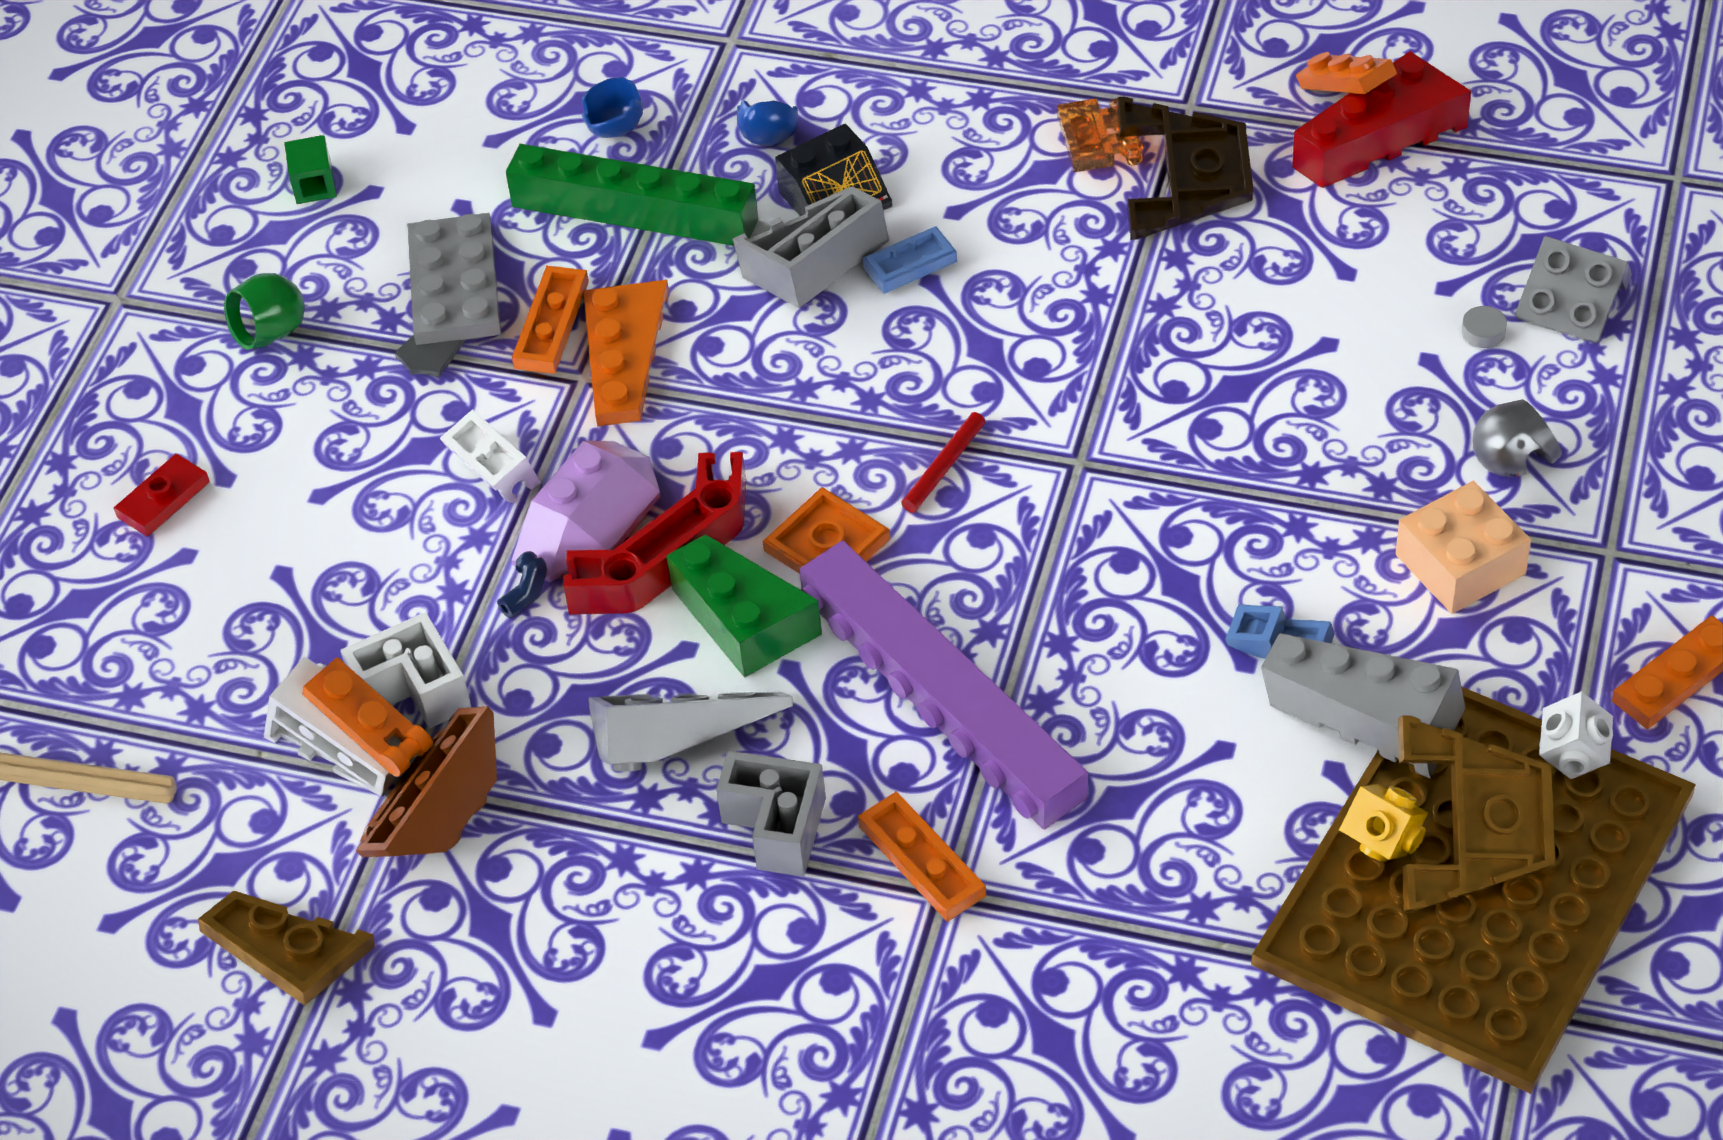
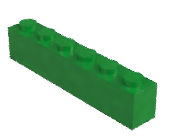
(631, 194)

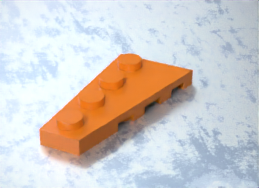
(622, 345)

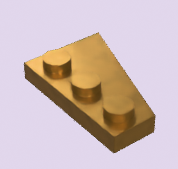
(281, 947)

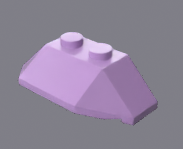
(588, 504)

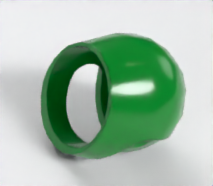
(275, 306)

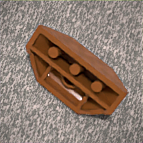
(437, 790)

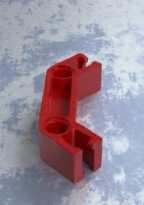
(638, 568)

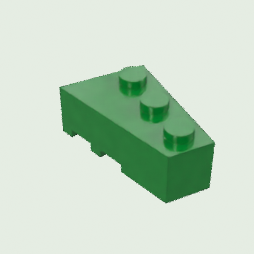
(742, 604)

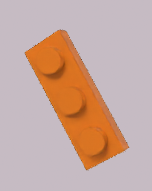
(1345, 73)
(550, 319)
(1673, 675)
(922, 856)

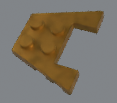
(1497, 814)

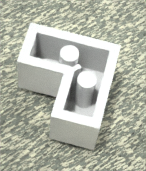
(413, 664)

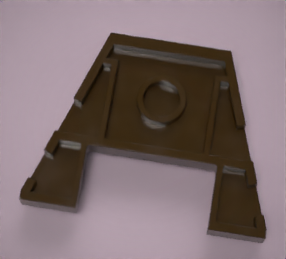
(1204, 166)

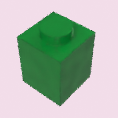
(310, 169)

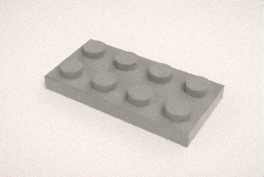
(453, 279)

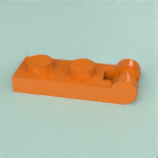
(366, 717)

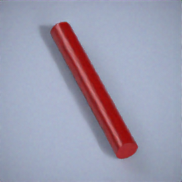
(943, 462)

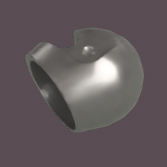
(1509, 434)

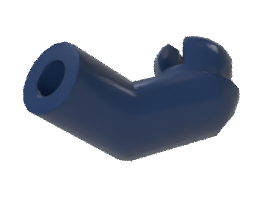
(530, 585)

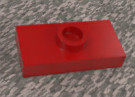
(161, 494)

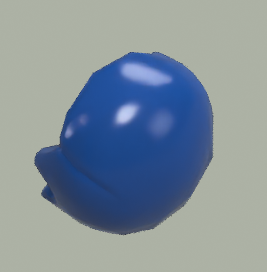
(612, 107)
(767, 122)

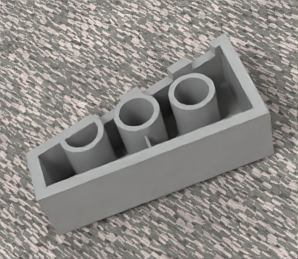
(1360, 691)

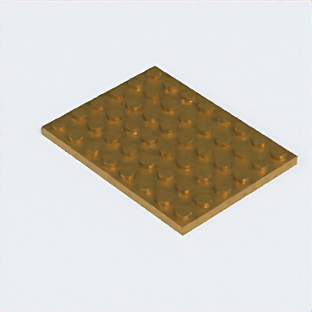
(1497, 967)

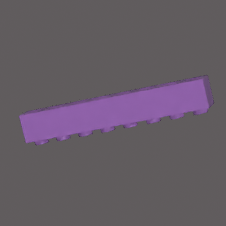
(945, 686)

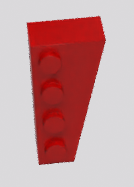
(1380, 123)

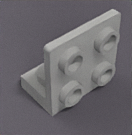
(1572, 289)

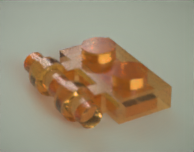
(1087, 138)

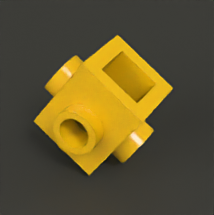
(1385, 822)

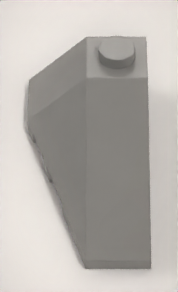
(647, 730)

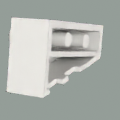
(302, 723)

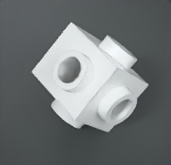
(1576, 735)

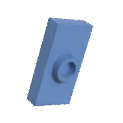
(909, 259)

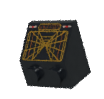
(827, 167)

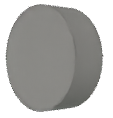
(1484, 326)

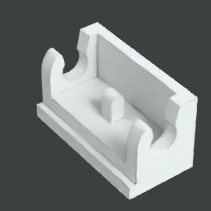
(490, 455)

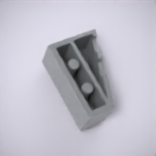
(814, 249)

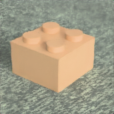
(1462, 547)

